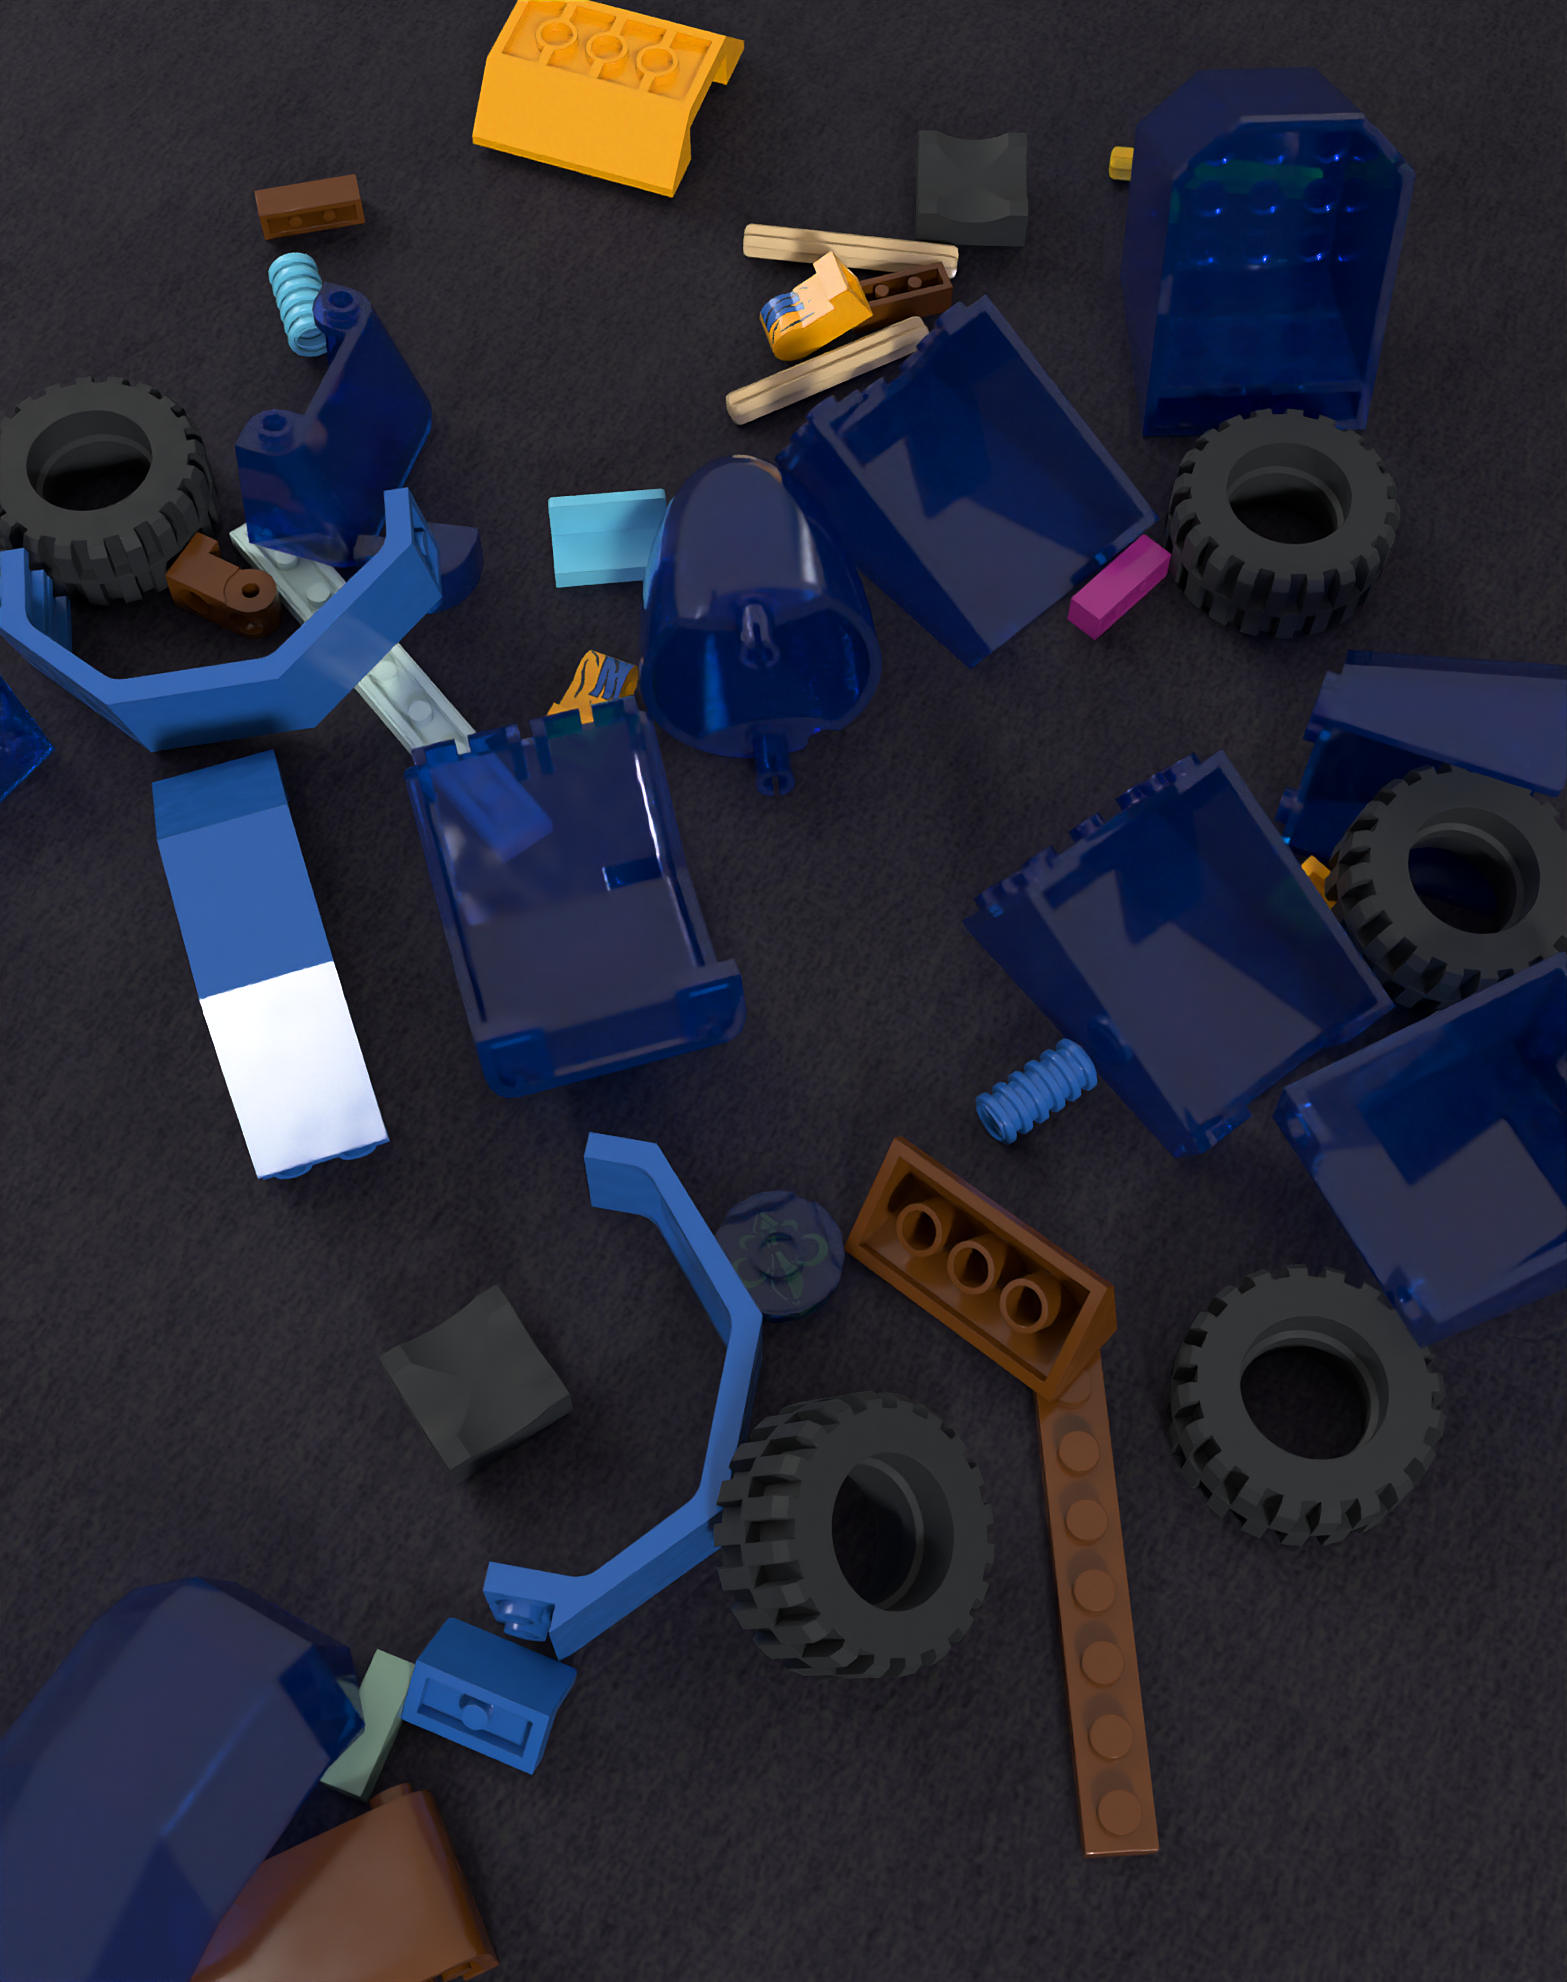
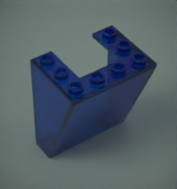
(968, 484)
(1181, 951)
(1450, 1153)

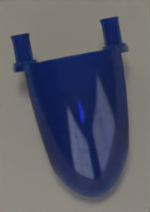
(753, 619)

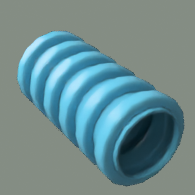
(295, 286)

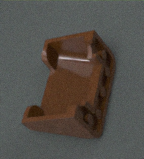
(357, 1906)

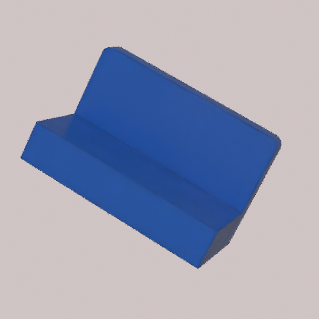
(487, 1694)

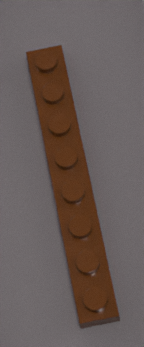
(1095, 1621)

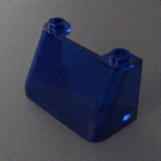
(324, 473)

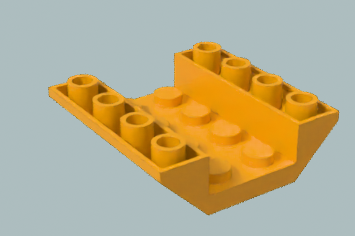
(600, 90)

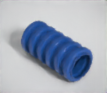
(1036, 1091)

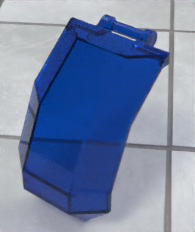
(161, 1778)

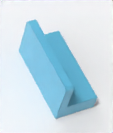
(604, 535)

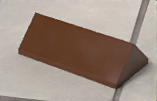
(982, 1271)

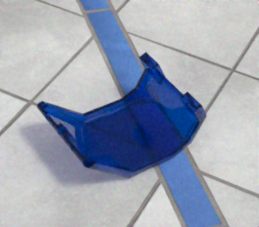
(569, 900)

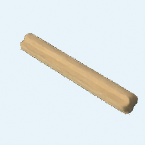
(852, 249)
(825, 370)

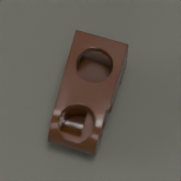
(223, 592)

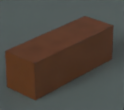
(309, 206)
(906, 294)

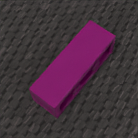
(1119, 586)

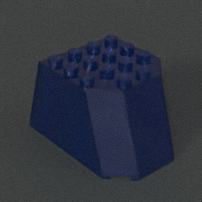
(1259, 251)

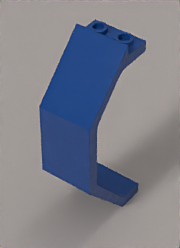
(247, 697)
(265, 967)
(575, 1610)

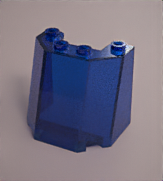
(1418, 711)

